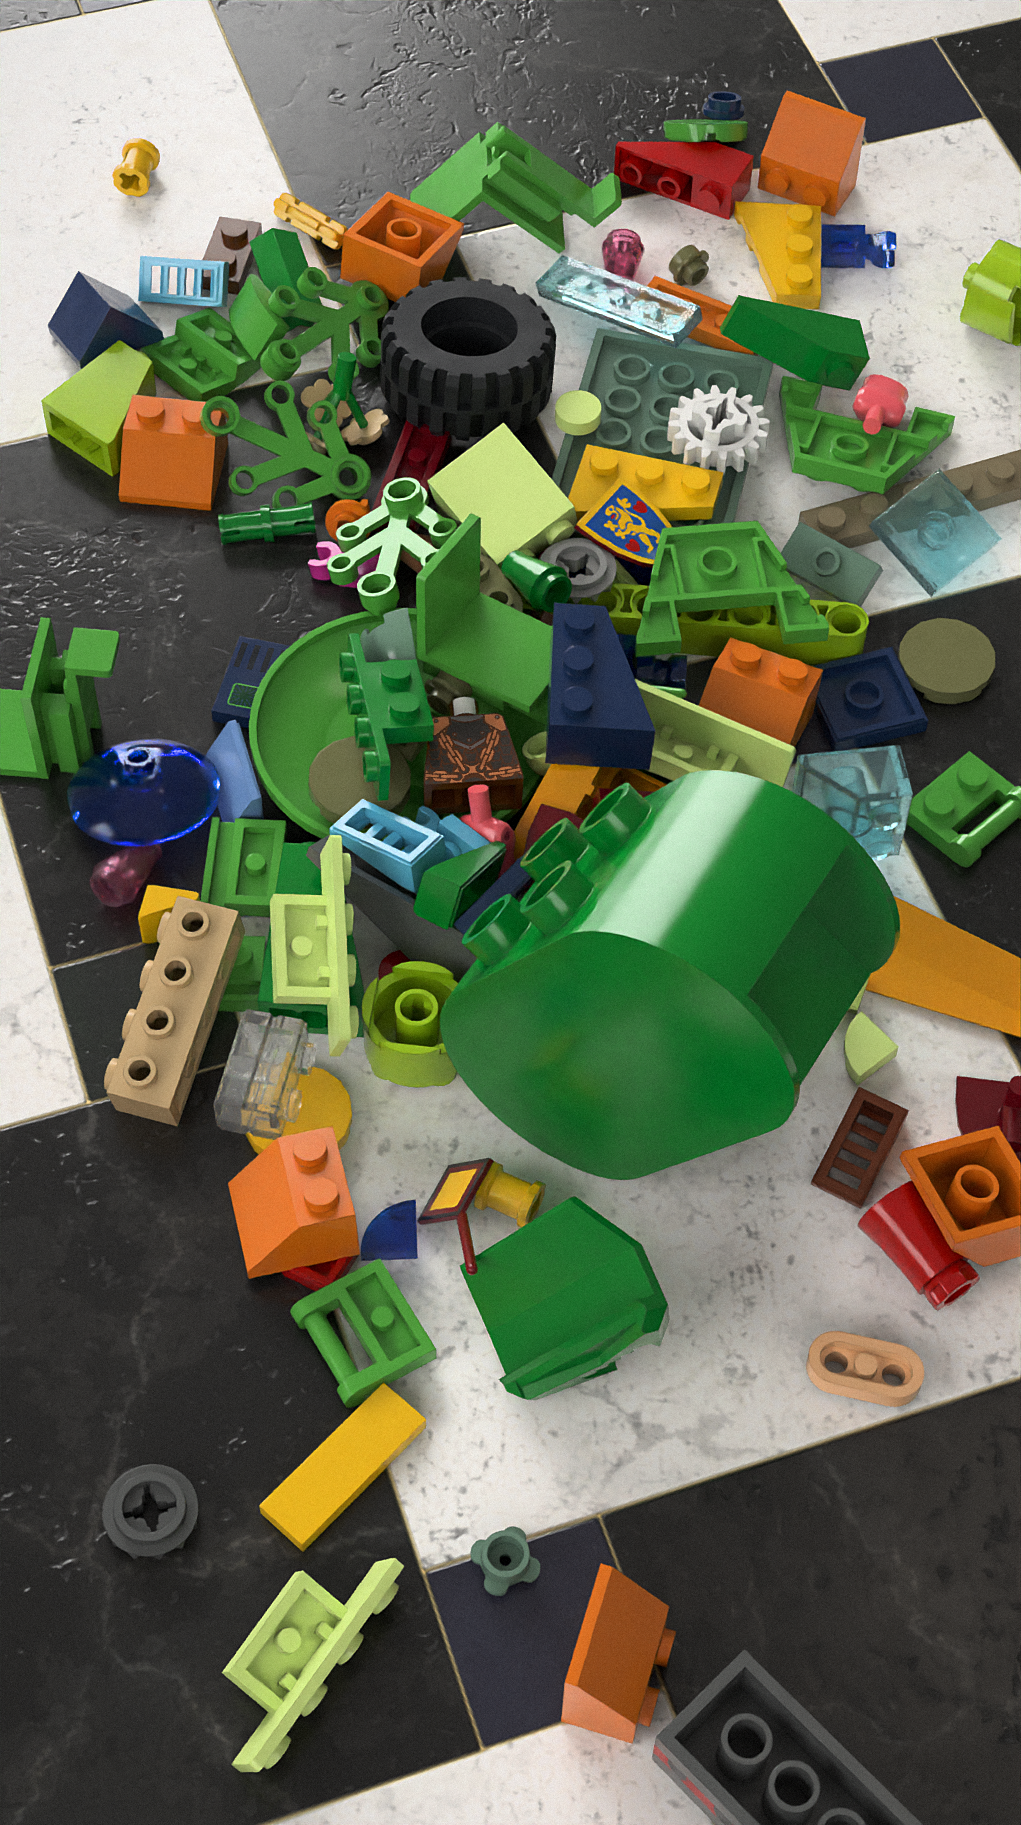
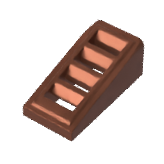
(878, 1110)

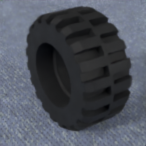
(467, 357)

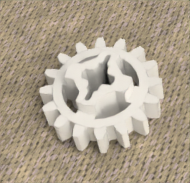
(718, 429)

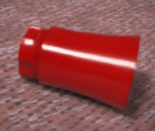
(916, 1245)

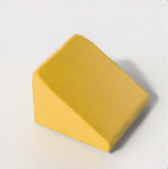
(154, 905)

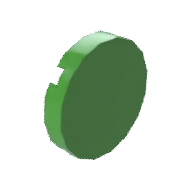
(704, 129)

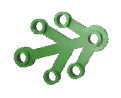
(363, 304)
(293, 452)
(401, 502)

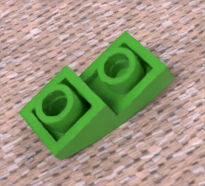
(253, 319)

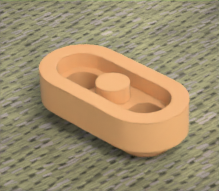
(864, 1365)

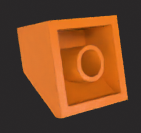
(812, 153)
(399, 246)
(169, 454)
(762, 690)
(972, 1193)
(294, 1205)
(616, 1658)

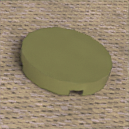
(947, 660)
(339, 783)

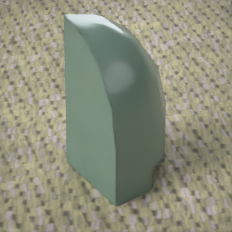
(390, 639)

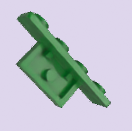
(388, 709)

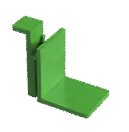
(517, 184)
(477, 637)
(57, 704)

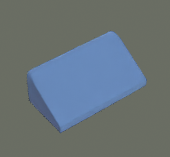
(239, 787)

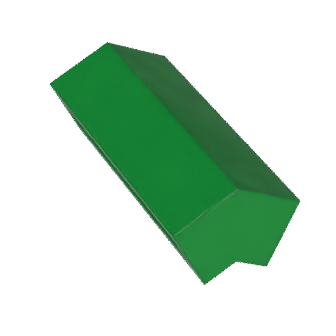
(282, 263)

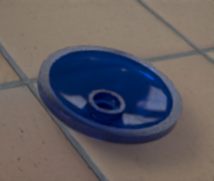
(143, 792)

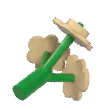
(362, 428)

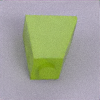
(93, 404)

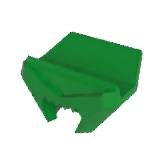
(566, 1300)

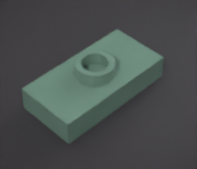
(830, 565)

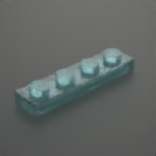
(619, 301)

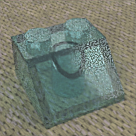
(862, 792)

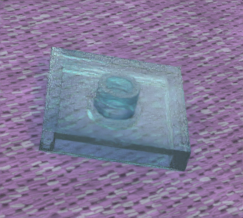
(935, 532)

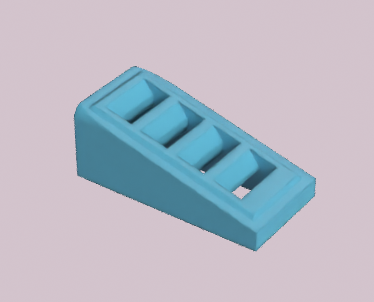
(218, 285)
(405, 867)

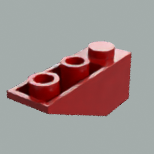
(688, 172)

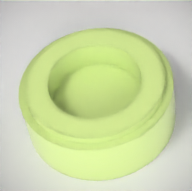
(578, 412)

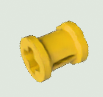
(138, 161)
(510, 1195)

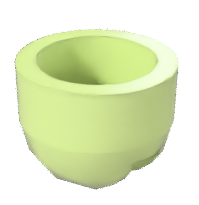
(535, 753)

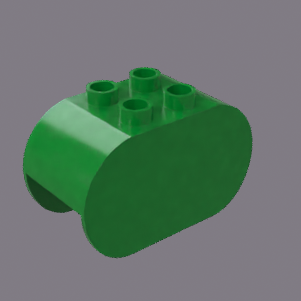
(667, 972)

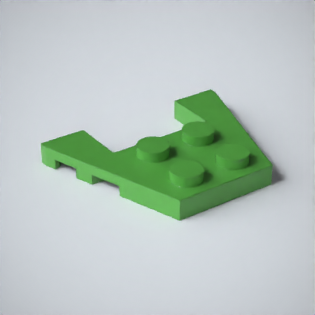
(842, 452)
(717, 570)

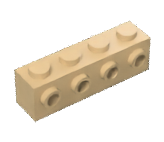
(175, 1010)

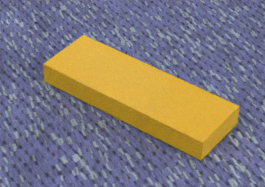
(342, 1466)

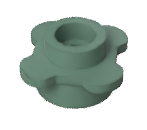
(507, 1543)

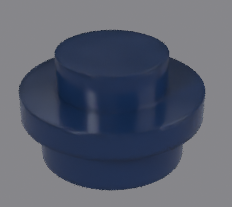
(723, 106)

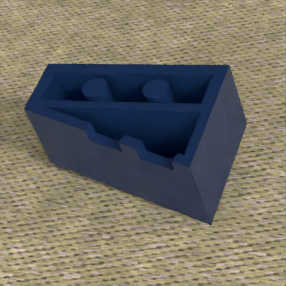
(592, 695)

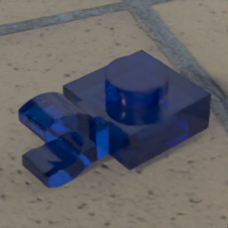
(849, 247)

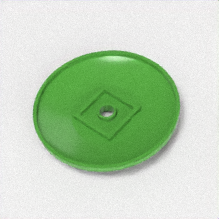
(305, 710)

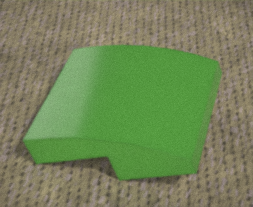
(202, 357)

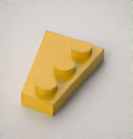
(787, 248)
(675, 488)

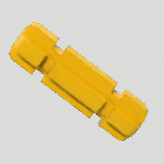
(309, 220)

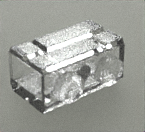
(263, 1075)

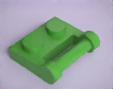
(955, 800)
(381, 1324)

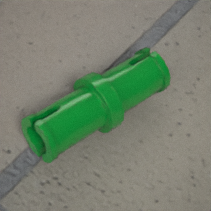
(267, 523)

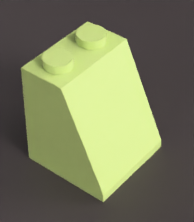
(509, 493)

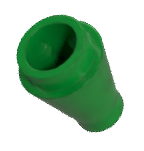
(537, 580)

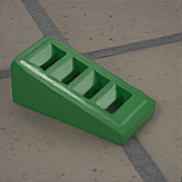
(457, 884)

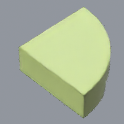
(866, 1048)

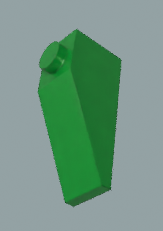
(801, 340)

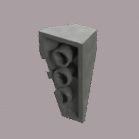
(392, 912)

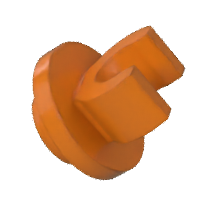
(345, 512)

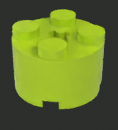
(995, 293)
(404, 1025)

